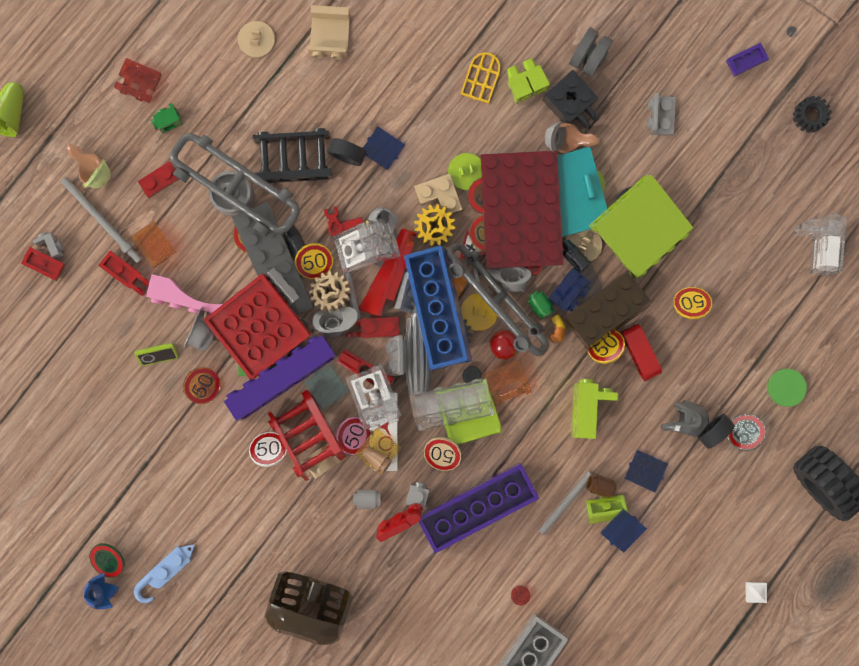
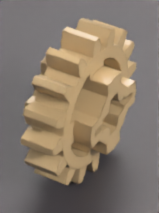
(332, 299)

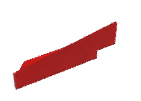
(389, 276)

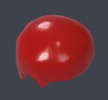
(503, 344)

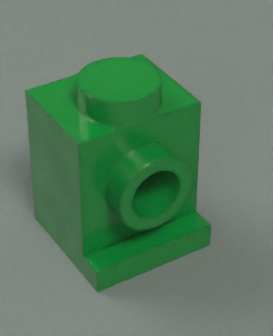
(166, 119)

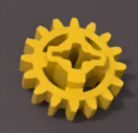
(430, 233)

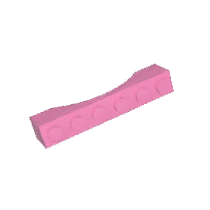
(166, 290)

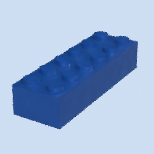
(438, 308)

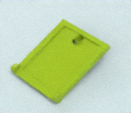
(474, 429)

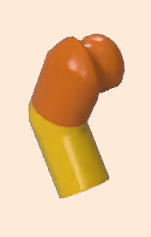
(560, 329)

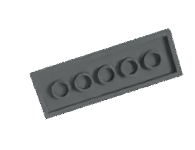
(271, 253)

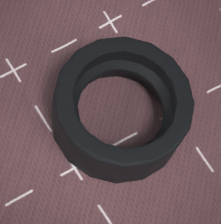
(346, 152)
(716, 431)

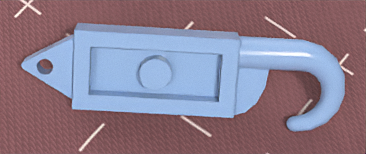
(164, 571)

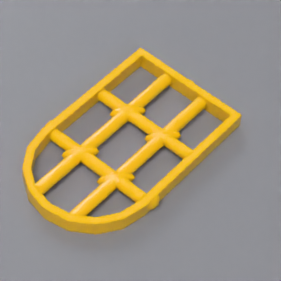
(475, 82)

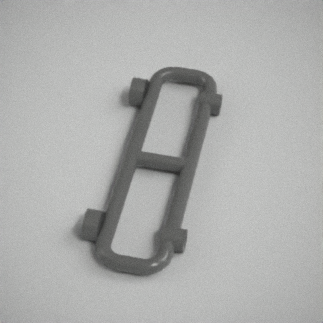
(263, 225)
(522, 341)

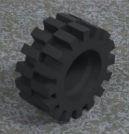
(821, 108)

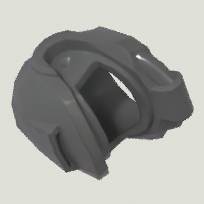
(691, 421)

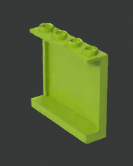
(642, 226)

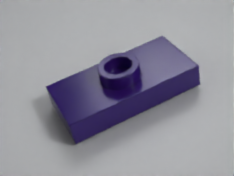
(747, 59)

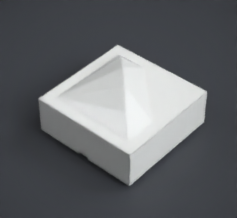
(756, 592)

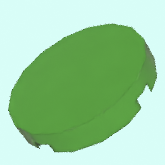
(786, 387)

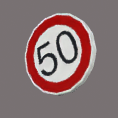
(267, 449)

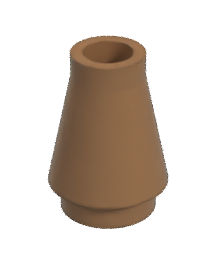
(377, 459)

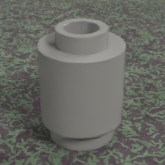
(366, 499)

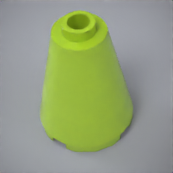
(10, 109)

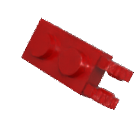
(123, 272)
(376, 328)
(399, 522)

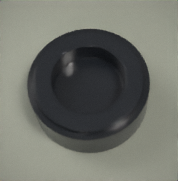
(470, 374)

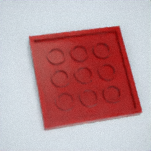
(257, 326)

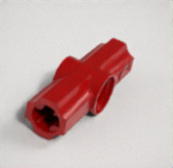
(354, 363)

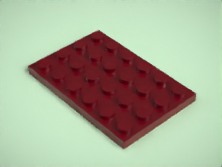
(521, 209)

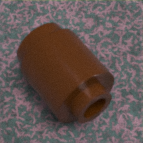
(601, 486)

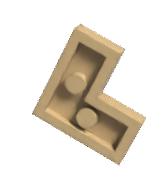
(442, 189)

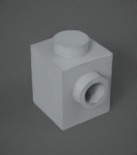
(417, 494)

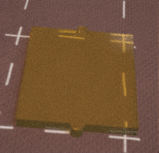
(381, 443)

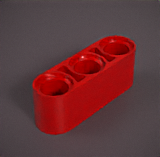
(641, 352)

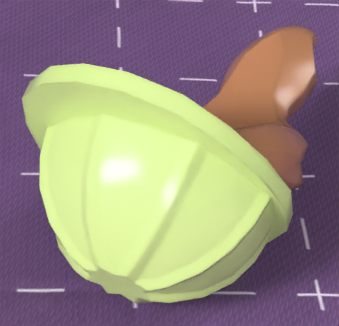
(92, 169)

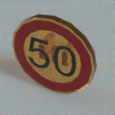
(201, 385)

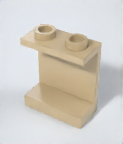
(329, 32)

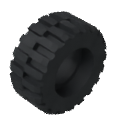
(829, 482)

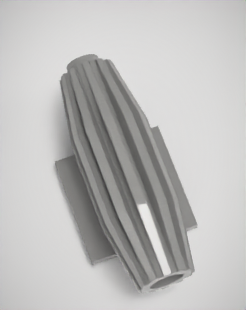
(410, 357)

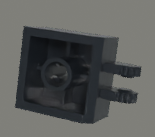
(571, 109)

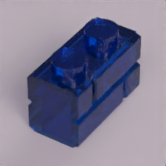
(569, 290)

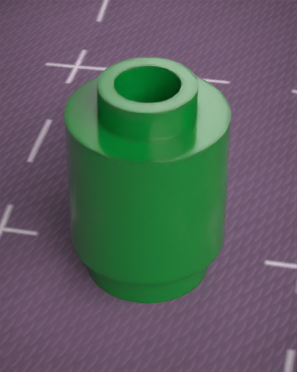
(540, 304)

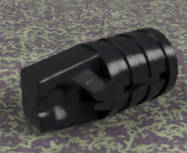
(294, 240)
(575, 256)

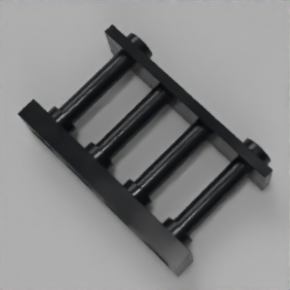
(303, 172)

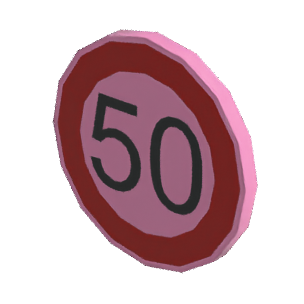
(352, 435)

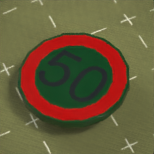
(107, 560)

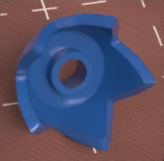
(102, 590)

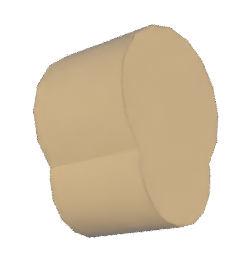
(323, 466)

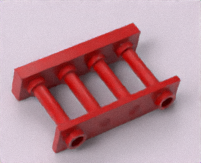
(325, 433)

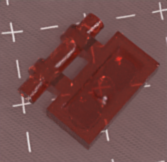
(140, 75)

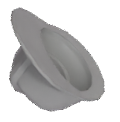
(512, 278)
(335, 323)
(200, 334)

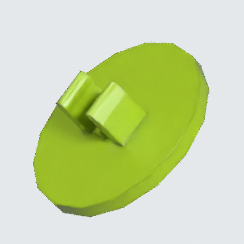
(465, 170)

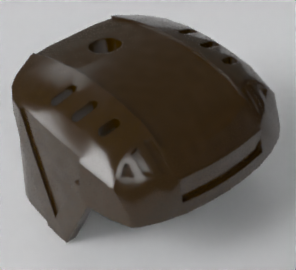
(286, 619)

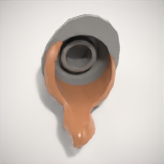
(566, 138)

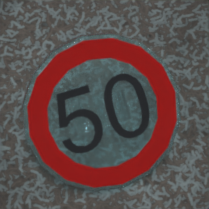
(748, 433)

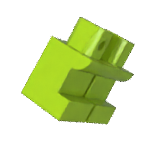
(527, 83)

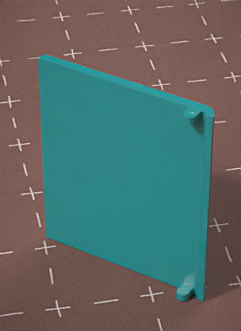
(579, 191)

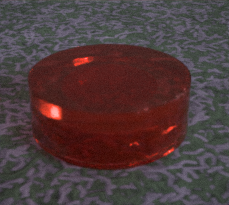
(520, 595)

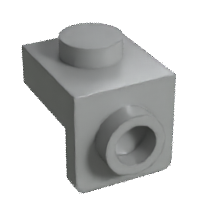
(54, 245)

